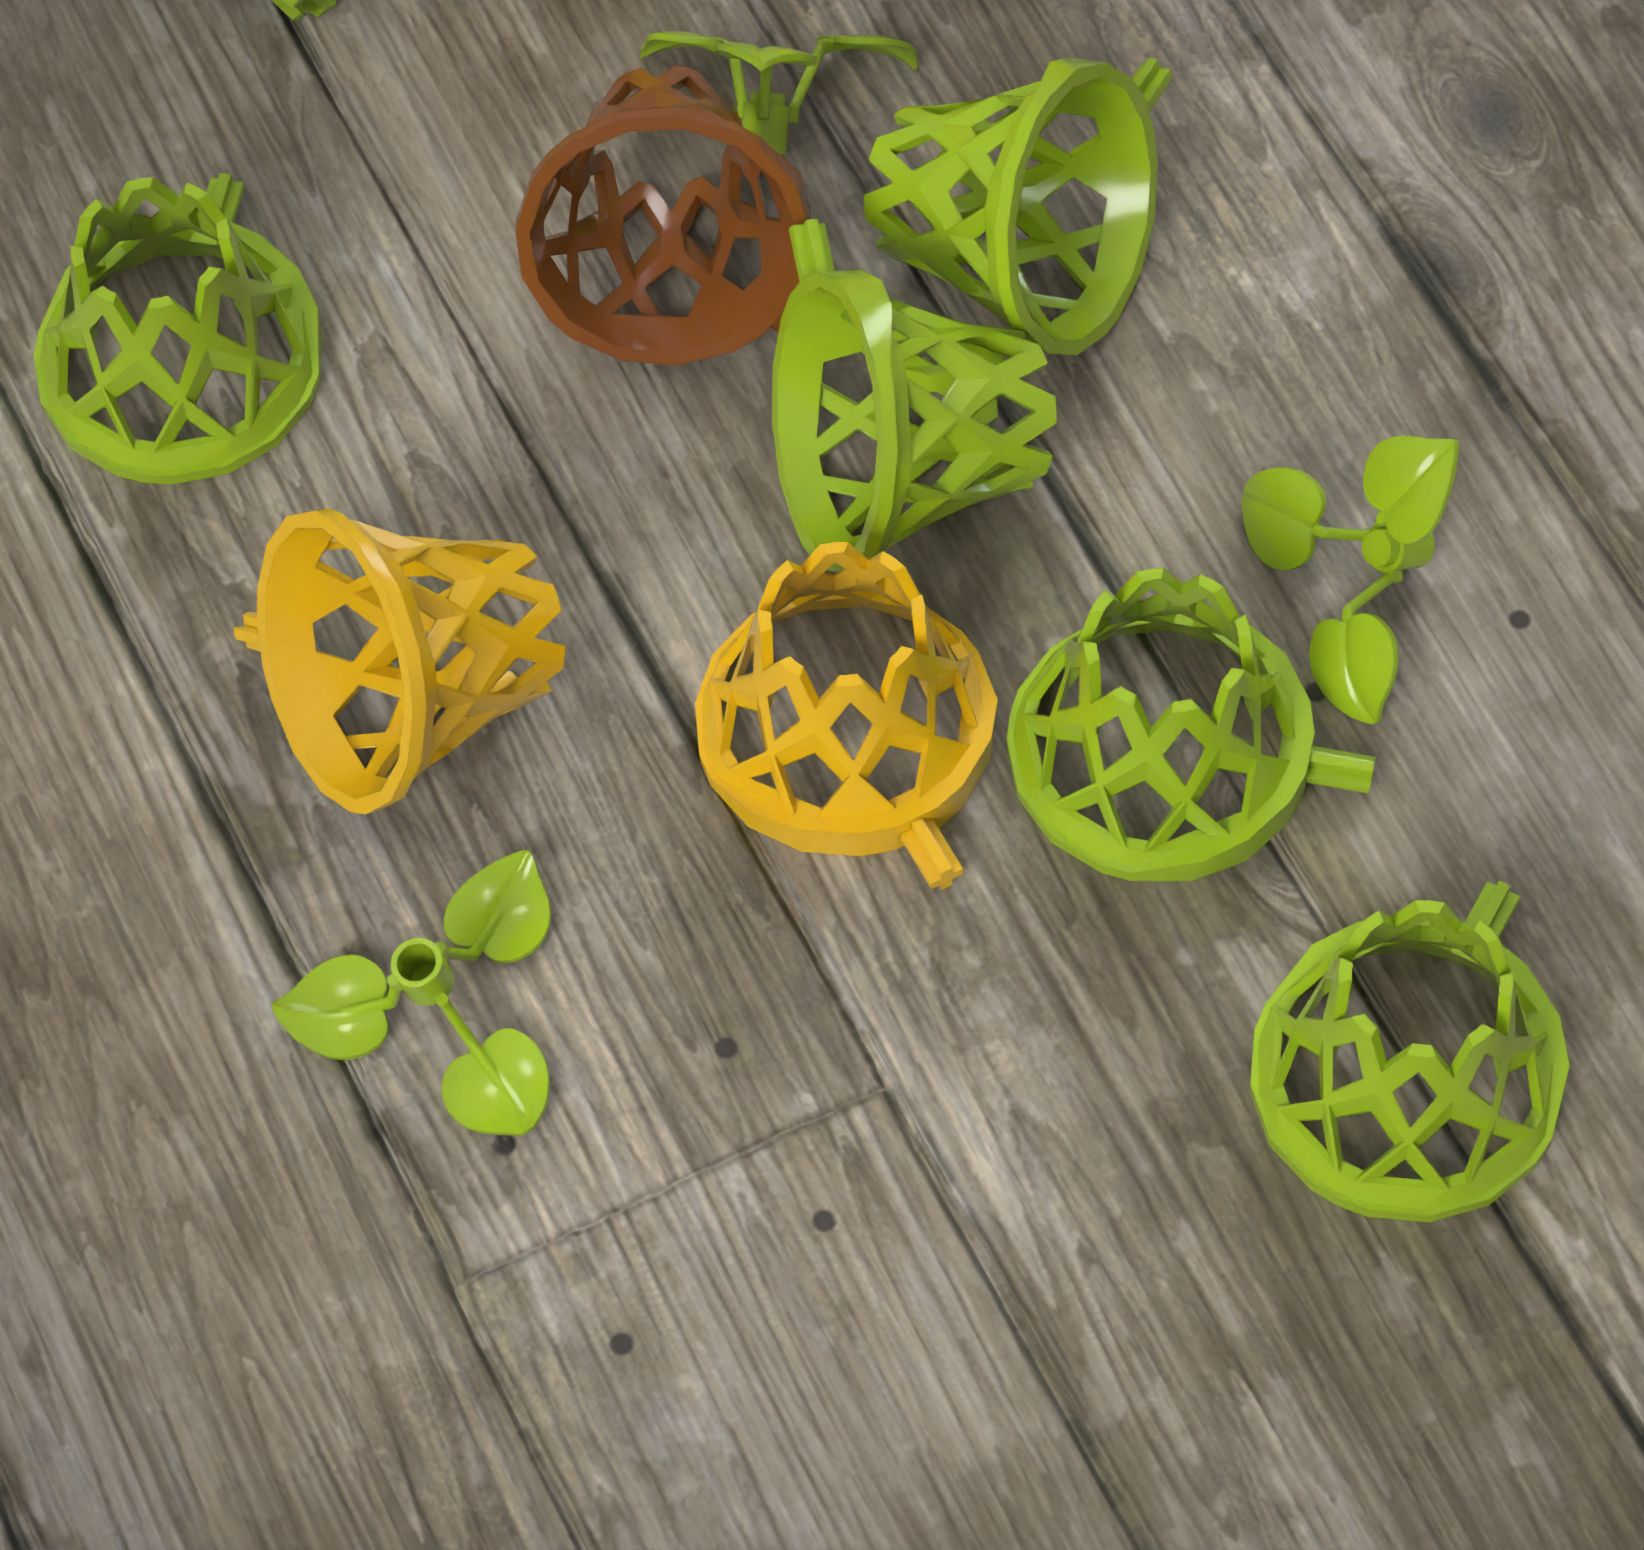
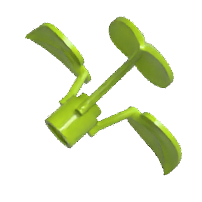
(767, 111)
(1410, 486)
(343, 1000)

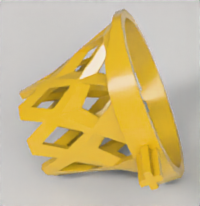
(315, 686)
(857, 815)

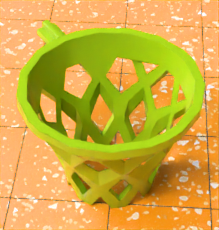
(1114, 163)
(177, 230)
(851, 313)
(1272, 783)
(1437, 932)

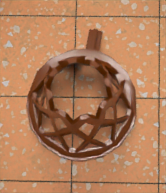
(723, 312)

